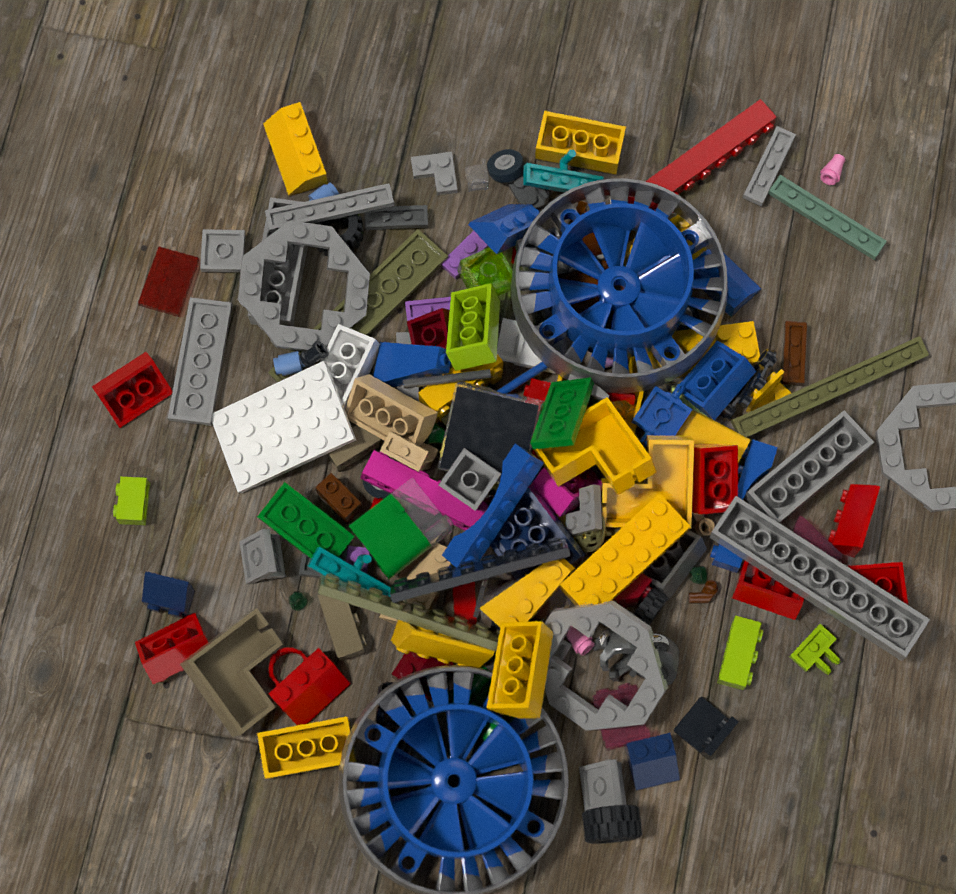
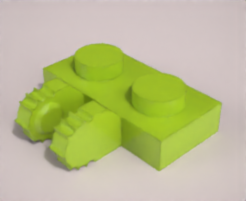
(813, 647)

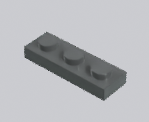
(397, 217)

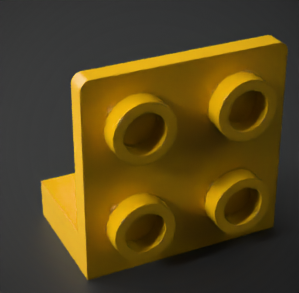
(770, 392)

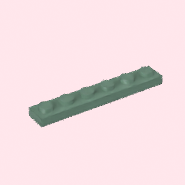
(827, 217)

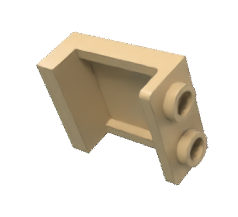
(409, 453)

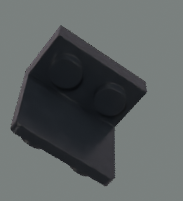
(705, 727)

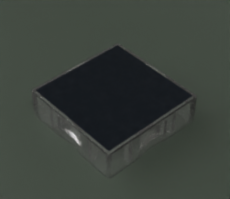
(488, 424)

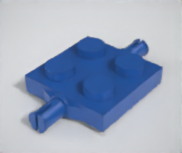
(662, 413)

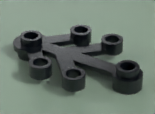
(766, 360)

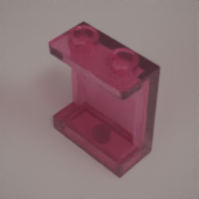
(619, 736)

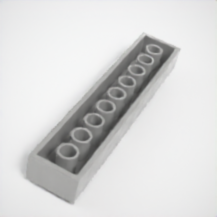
(819, 578)

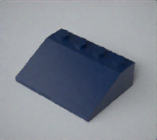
(533, 523)

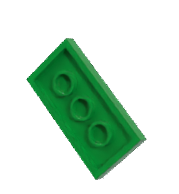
(562, 413)
(303, 523)

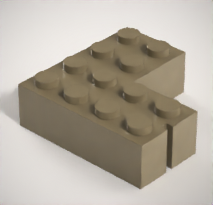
(223, 672)

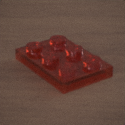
(168, 281)

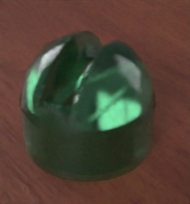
(699, 575)
(296, 606)

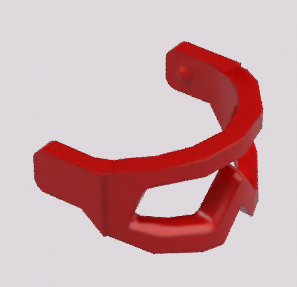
(279, 653)

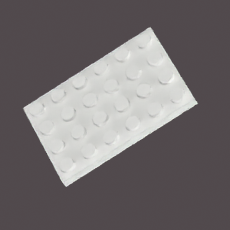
(282, 427)

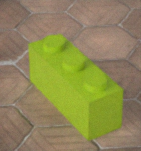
(740, 653)

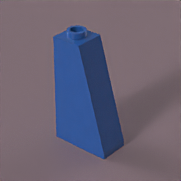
(409, 361)

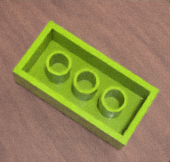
(473, 327)

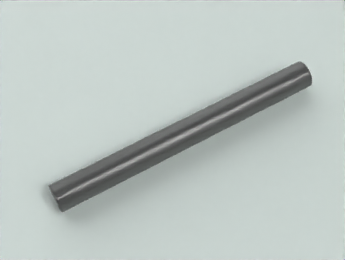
(448, 378)

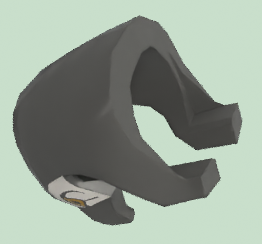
(612, 645)
(669, 658)

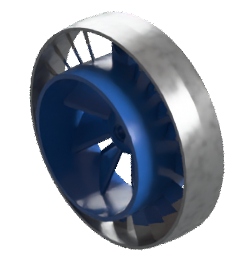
(656, 297)
(409, 810)

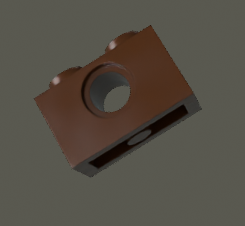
(339, 498)

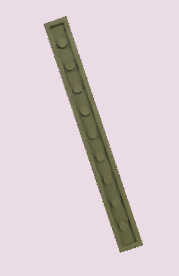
(830, 387)

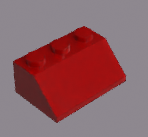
(132, 389)
(714, 477)
(853, 518)
(886, 576)
(766, 593)
(170, 646)
(309, 688)

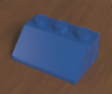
(505, 225)
(740, 285)
(716, 379)

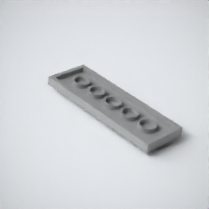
(200, 361)

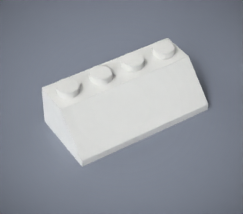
(349, 357)

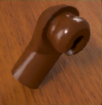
(706, 594)

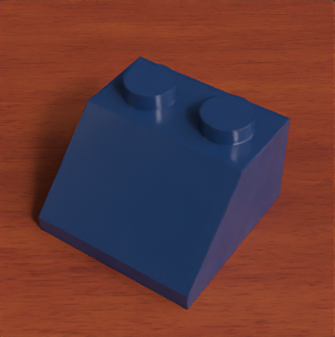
(167, 594)
(652, 761)

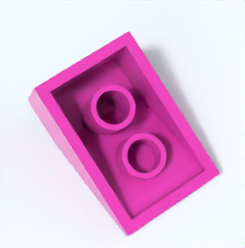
(566, 496)

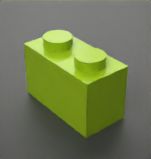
(132, 500)

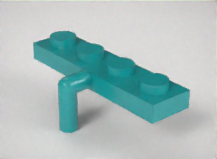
(555, 178)
(327, 563)

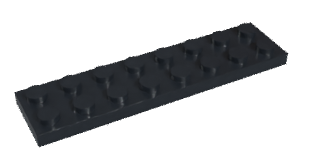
(470, 572)

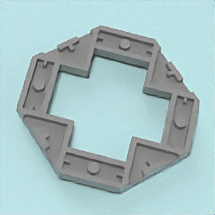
(274, 250)
(905, 417)
(644, 661)

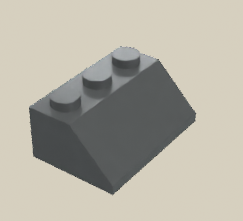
(676, 563)

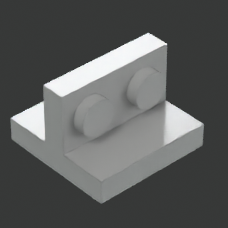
(262, 557)
(602, 784)

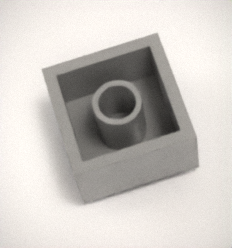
(469, 479)

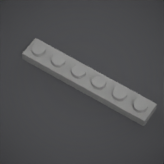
(331, 207)

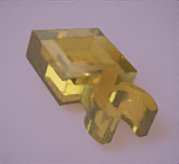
(623, 408)

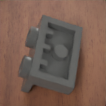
(528, 195)

